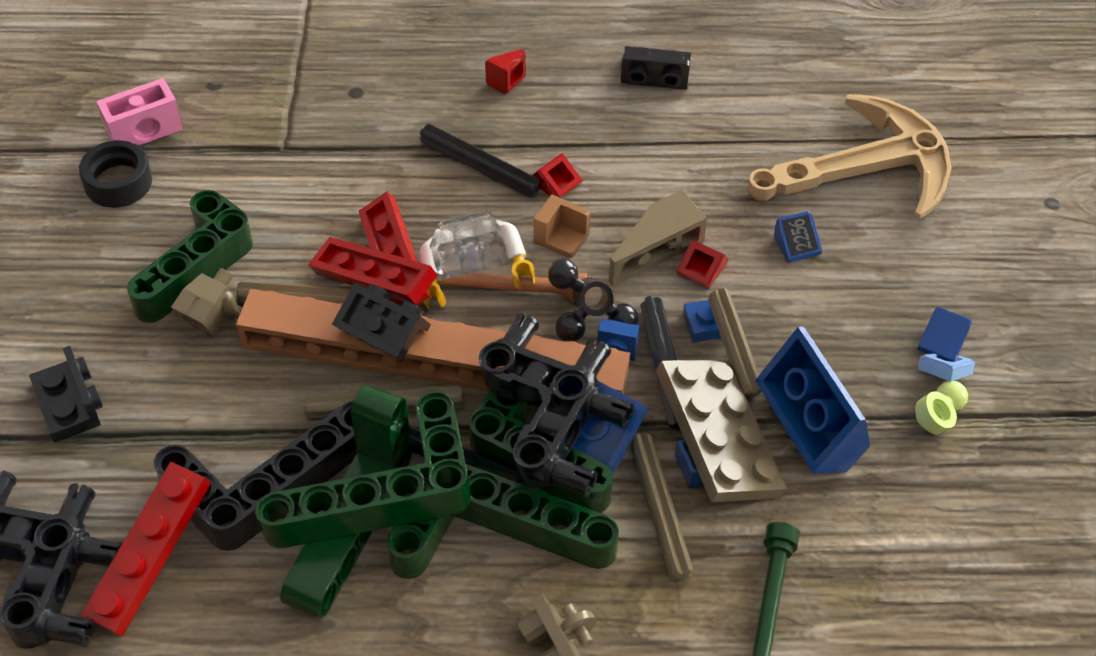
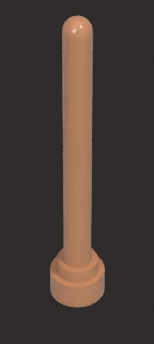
(505, 282)

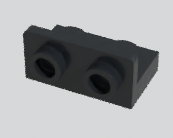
(655, 67)
(380, 322)
(65, 399)

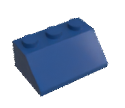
(814, 406)

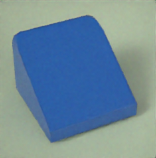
(945, 334)

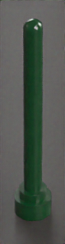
(781, 541)

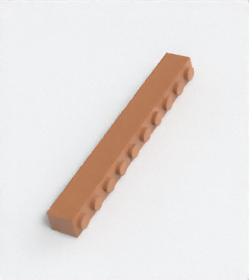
(442, 354)

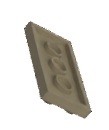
(720, 430)

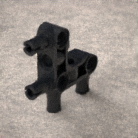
(559, 417)
(47, 569)

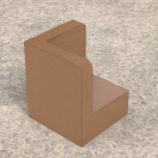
(561, 226)

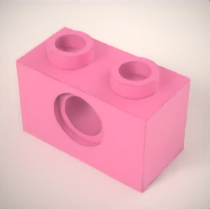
(141, 113)

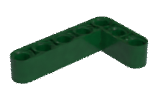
(381, 445)
(381, 489)
(498, 515)

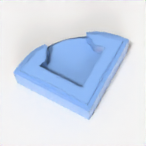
(946, 369)

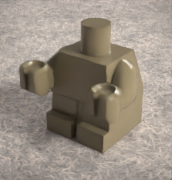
(207, 302)

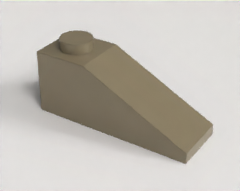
(658, 236)

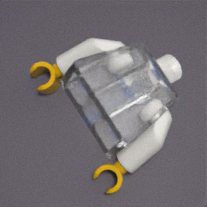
(472, 246)

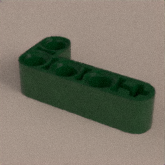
(217, 243)
(506, 424)

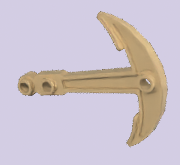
(914, 143)

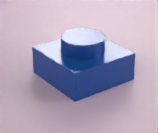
(700, 321)
(619, 336)

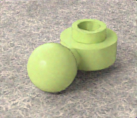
(938, 409)

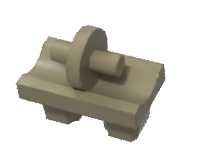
(547, 622)

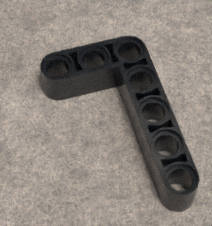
(239, 501)

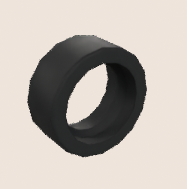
(110, 155)

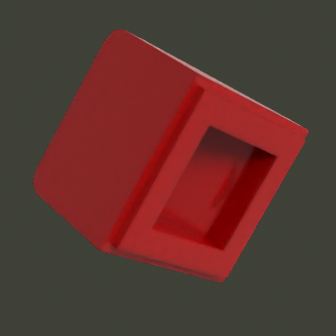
(505, 70)
(558, 176)
(701, 264)

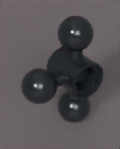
(571, 325)

